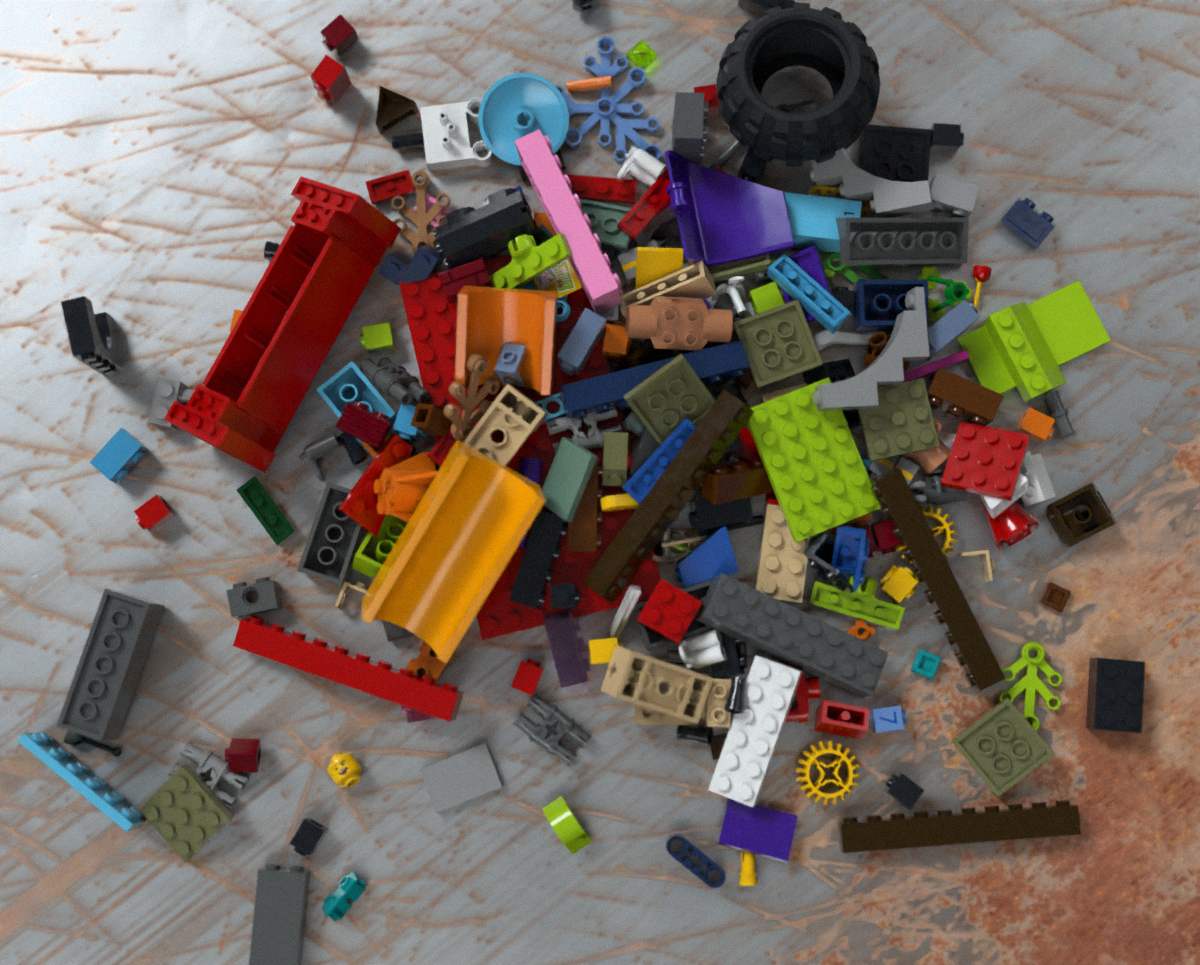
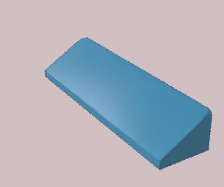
(808, 292)

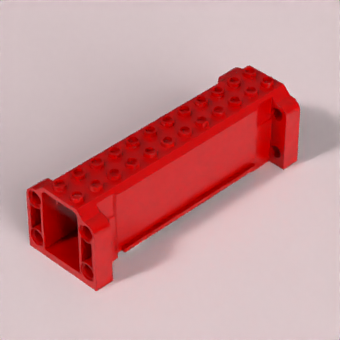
(288, 324)

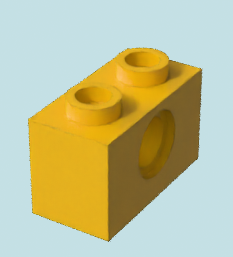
(602, 650)

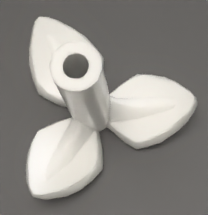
(736, 292)

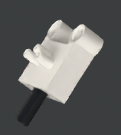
(447, 136)

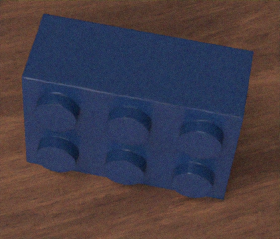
(881, 301)

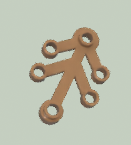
(422, 218)
(463, 426)

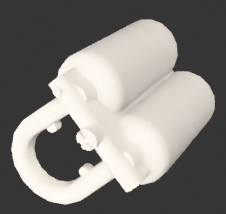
(641, 166)
(702, 649)

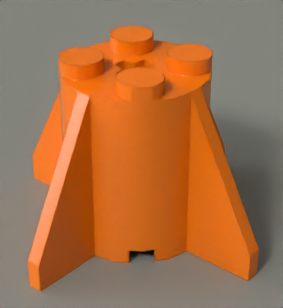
(404, 486)

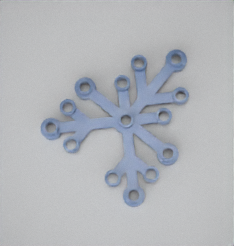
(623, 126)

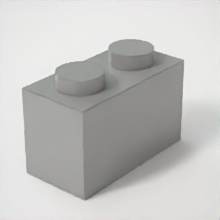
(953, 196)

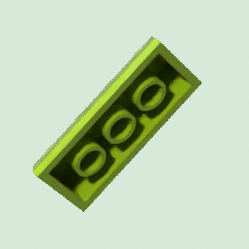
(1024, 351)

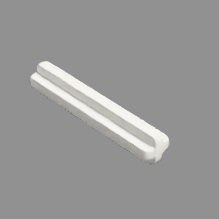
(624, 611)

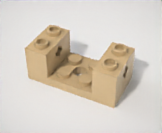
(513, 415)
(638, 677)
(712, 714)

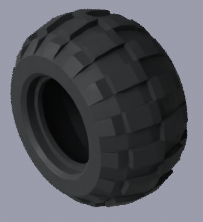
(798, 39)

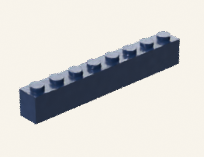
(607, 390)

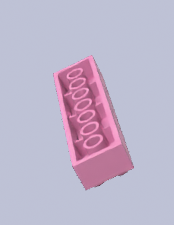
(567, 218)

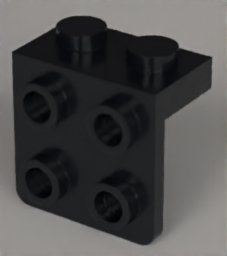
(820, 558)

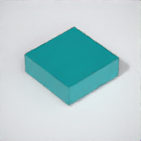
(925, 664)

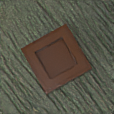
(1054, 597)

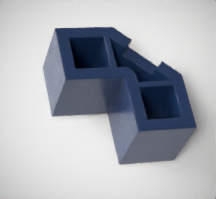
(401, 268)

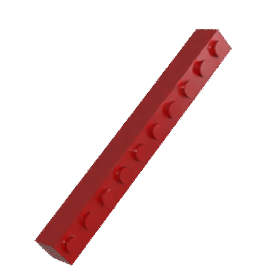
(349, 669)

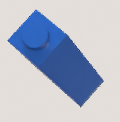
(708, 559)

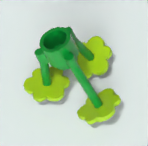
(954, 292)

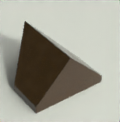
(393, 109)

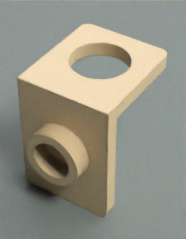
(987, 563)
(344, 591)

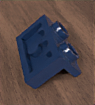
(1028, 221)

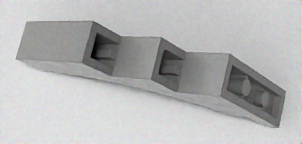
(906, 343)

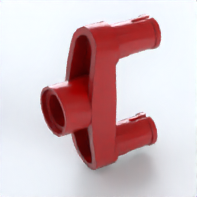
(807, 689)

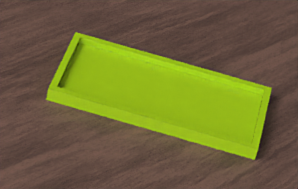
(1065, 322)

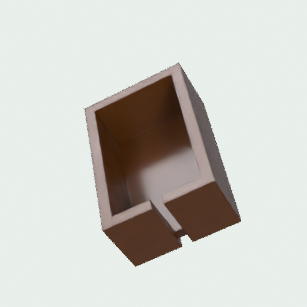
(962, 398)

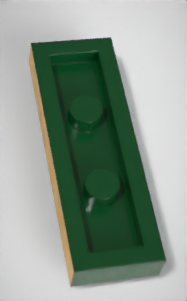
(266, 510)

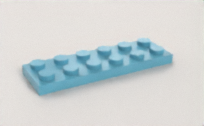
(78, 777)

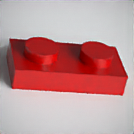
(389, 186)

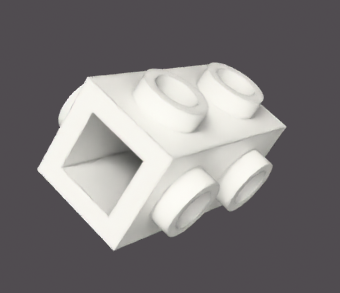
(1039, 482)

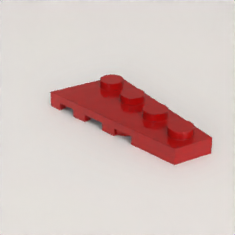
(362, 500)

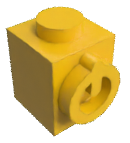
(898, 584)

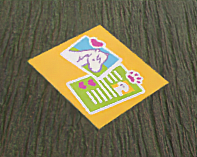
(559, 278)

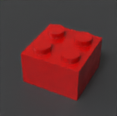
(669, 611)

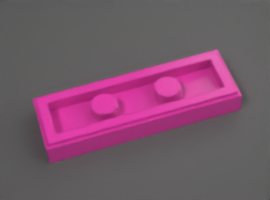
(930, 368)

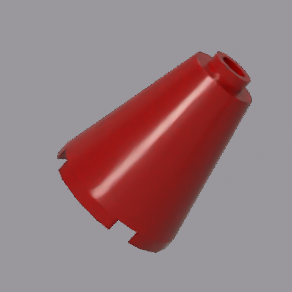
(1010, 525)

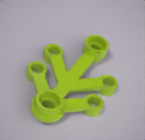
(1031, 682)

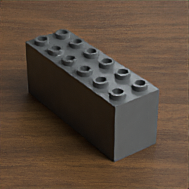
(110, 665)

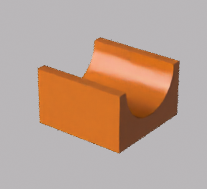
(506, 315)

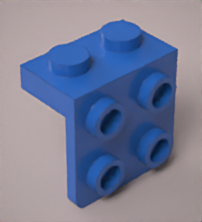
(851, 553)

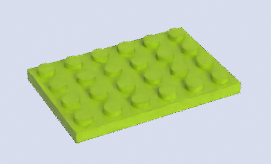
(811, 463)

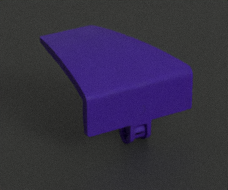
(724, 215)

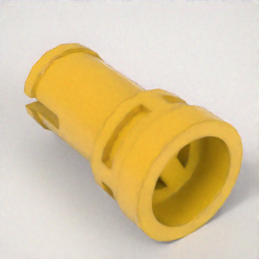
(748, 874)

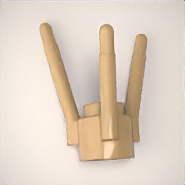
(691, 538)

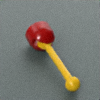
(980, 275)

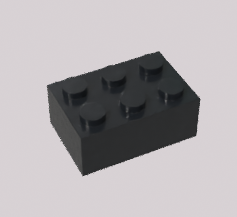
(1115, 695)

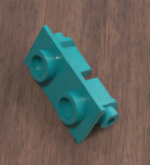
(336, 904)

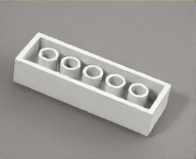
(756, 731)

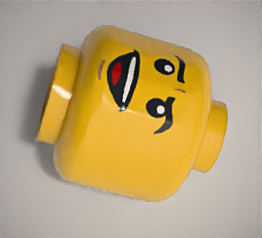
(345, 770)

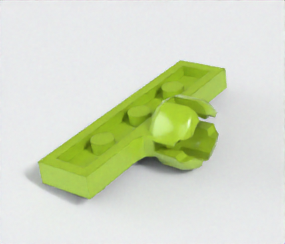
(530, 260)
(858, 604)

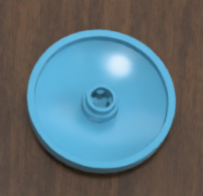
(519, 107)

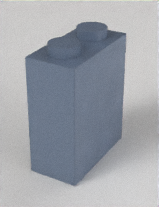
(951, 327)
(581, 343)

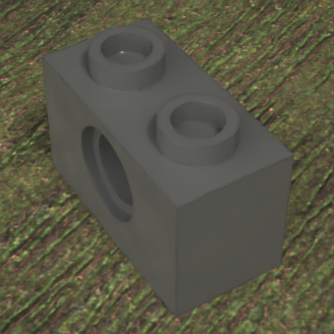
(268, 598)

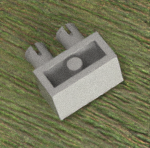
(165, 394)

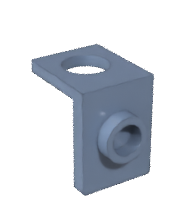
(509, 364)

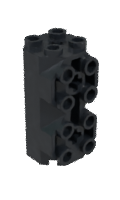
(485, 231)

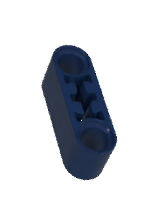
(695, 869)

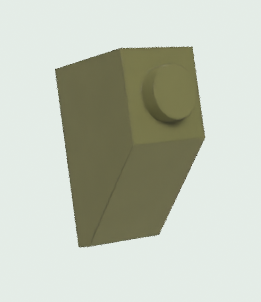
(615, 459)

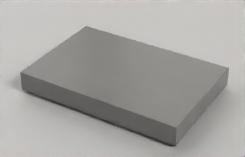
(461, 778)

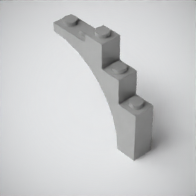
(888, 196)

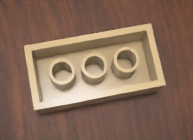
(780, 560)

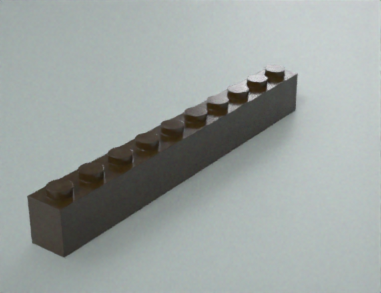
(668, 496)
(937, 579)
(958, 828)

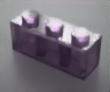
(567, 648)

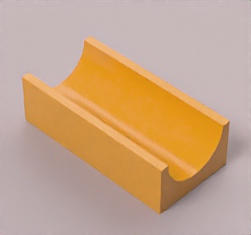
(453, 549)

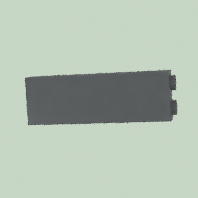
(279, 915)

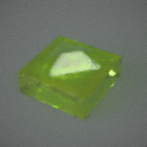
(641, 55)

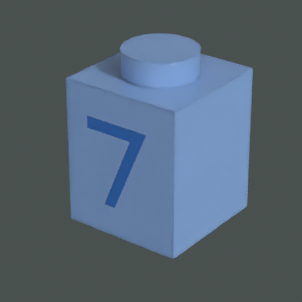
(887, 719)

